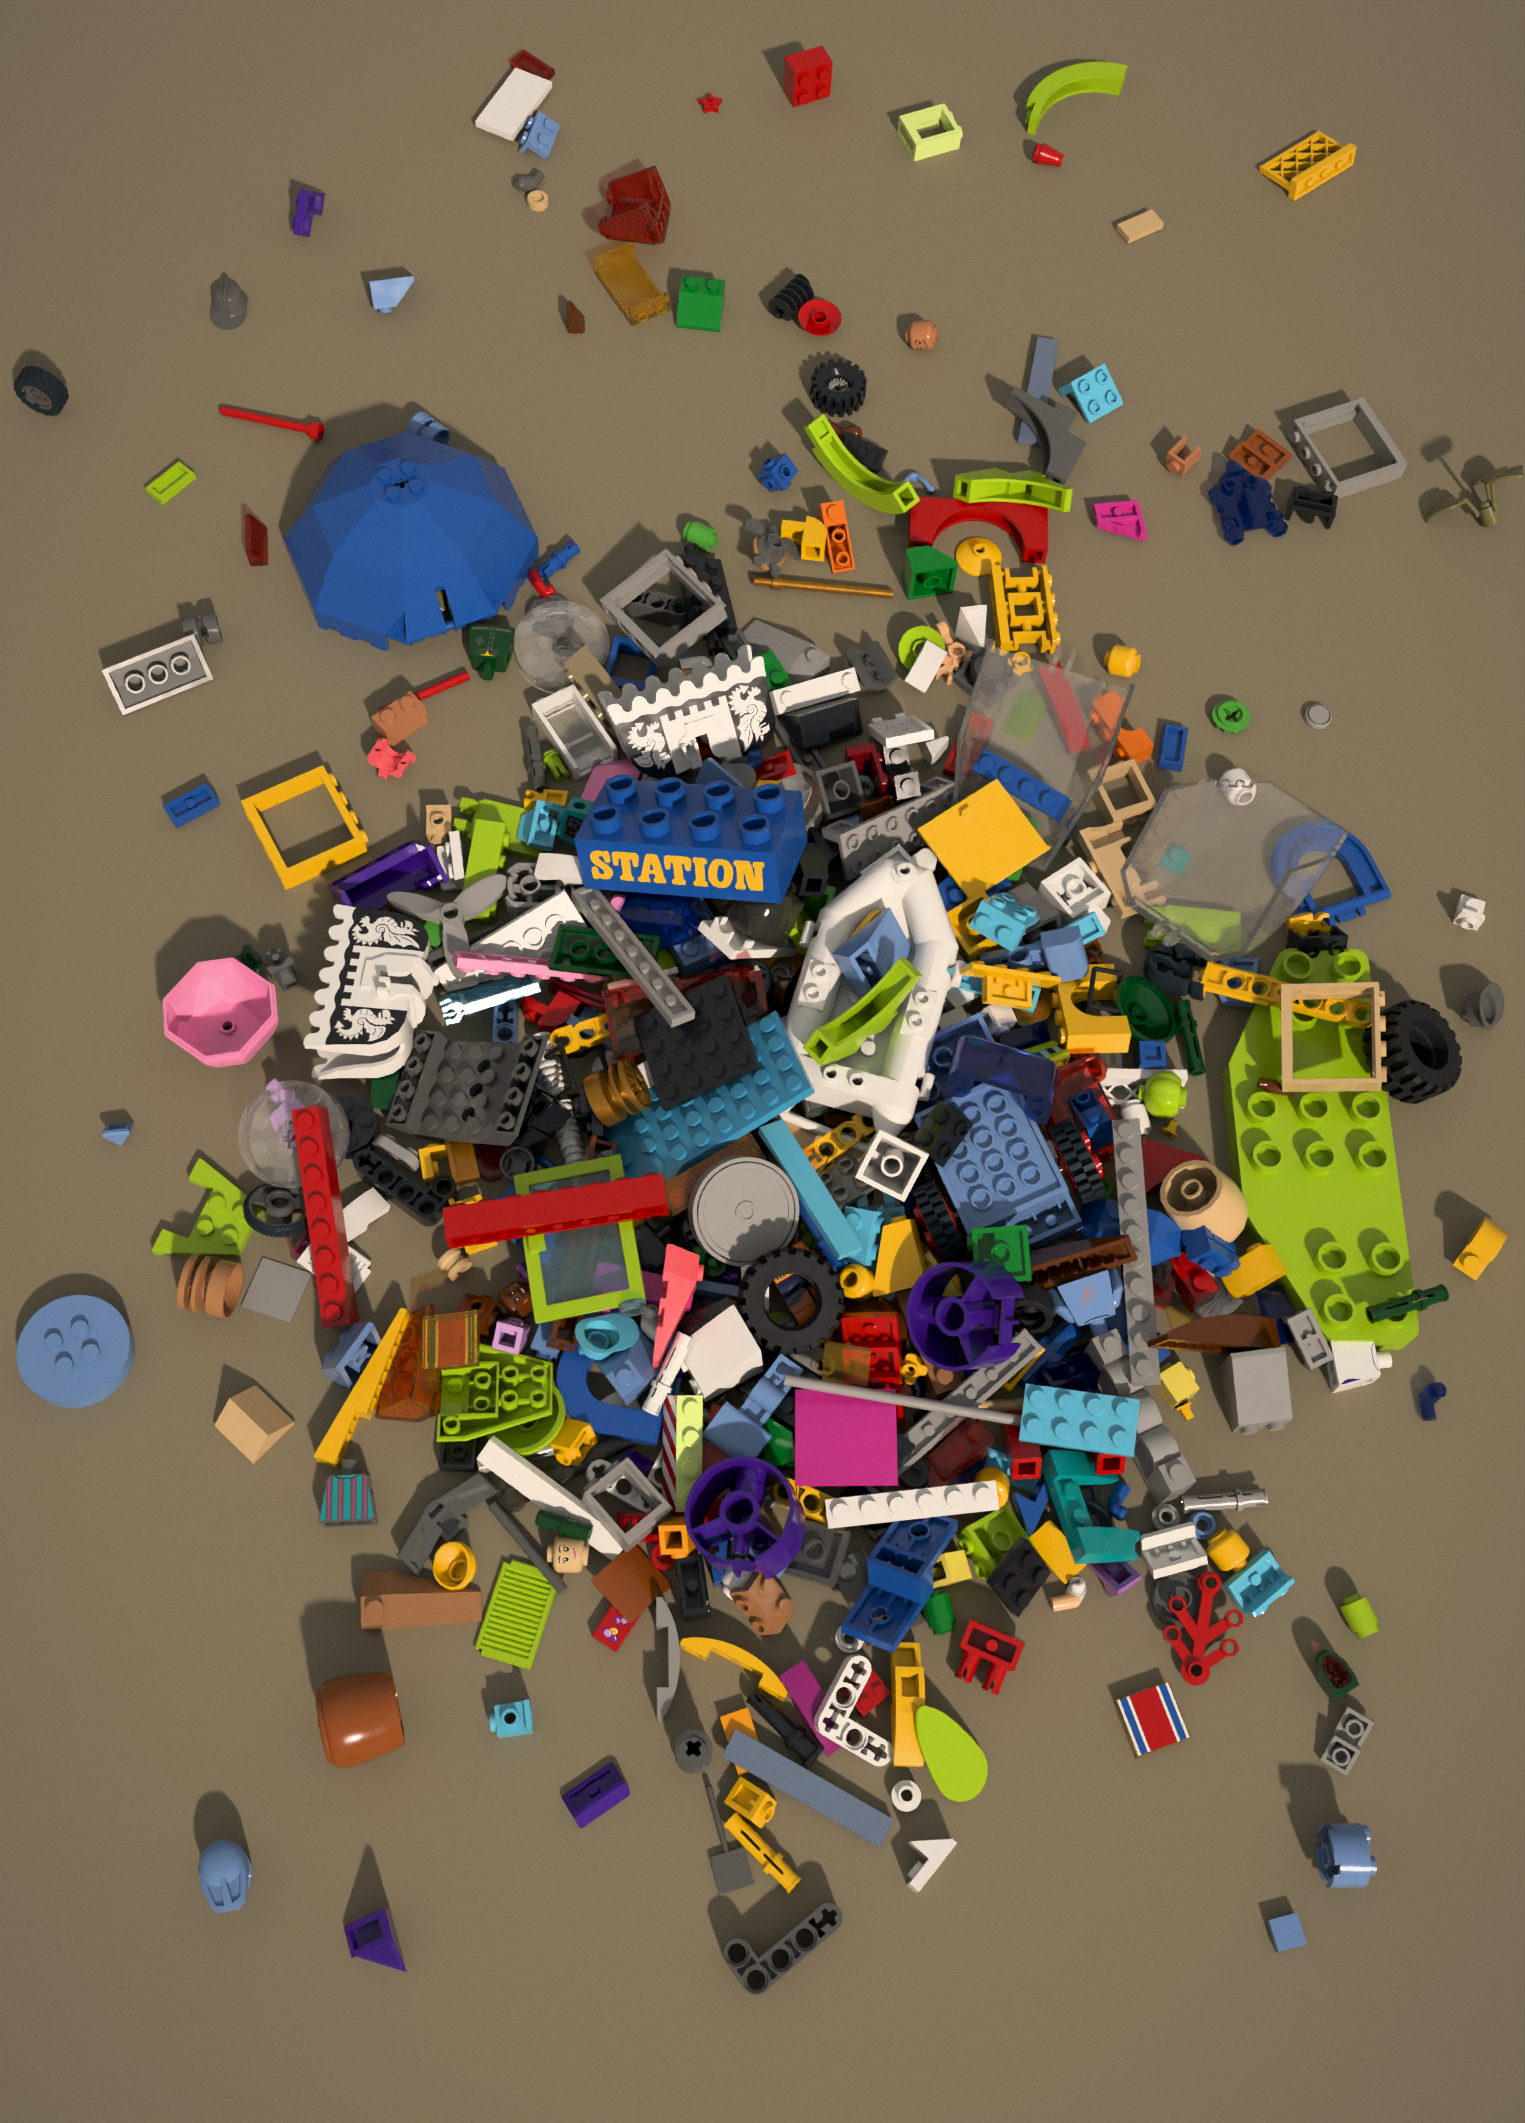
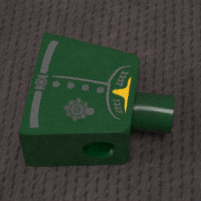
(491, 649)

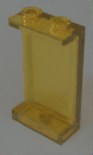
(630, 285)

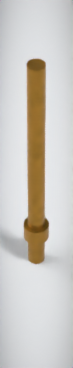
(778, 583)

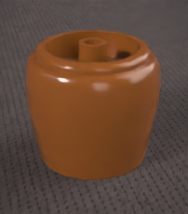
(359, 1718)

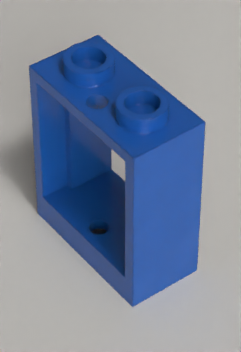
(626, 646)

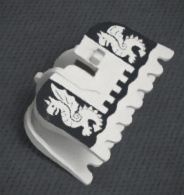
(719, 704)
(372, 994)

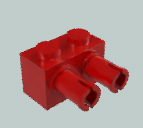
(992, 1644)

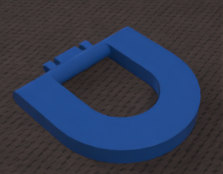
(1365, 878)
(605, 1418)

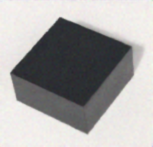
(459, 1456)

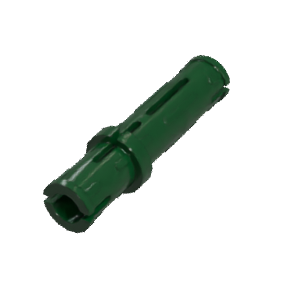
(1187, 1027)
(1434, 1296)

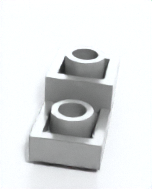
(1346, 1740)

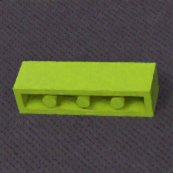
(486, 859)

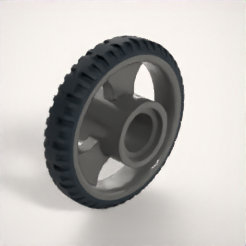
(278, 1212)

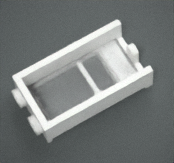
(574, 731)

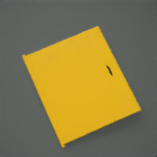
(985, 841)

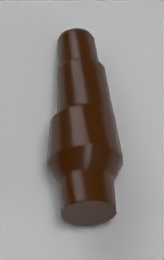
(1272, 1086)

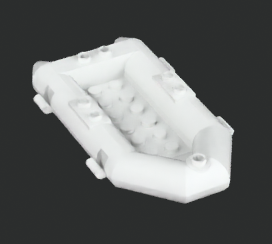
(885, 1068)

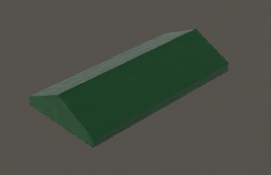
(585, 952)

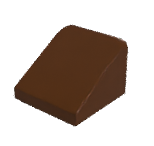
(575, 319)

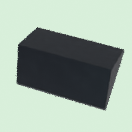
(823, 723)

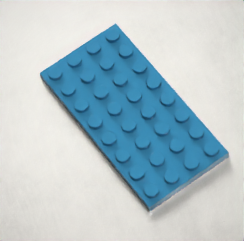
(694, 1131)

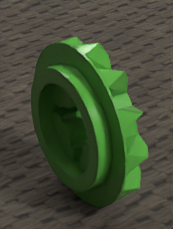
(1231, 707)

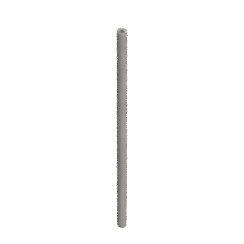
(902, 1400)

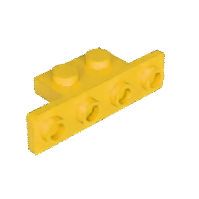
(1008, 986)

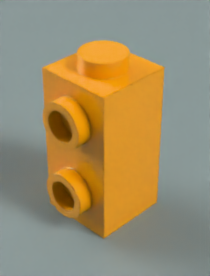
(674, 1536)

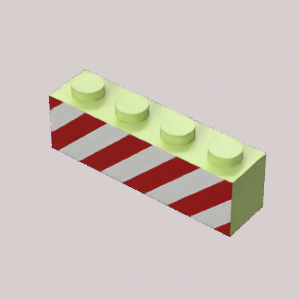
(681, 1447)

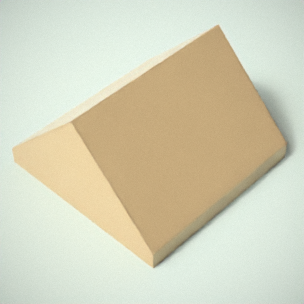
(253, 1422)

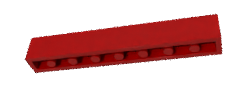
(555, 1210)
(325, 1216)

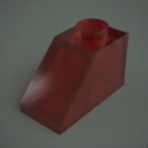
(961, 1449)

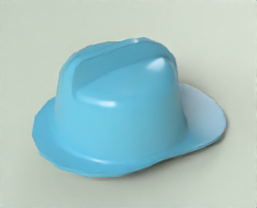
(605, 1334)

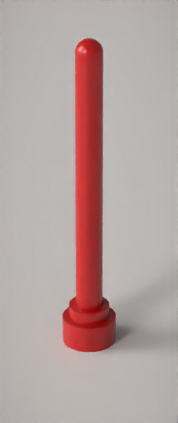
(313, 429)

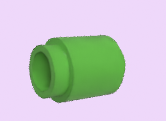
(701, 534)

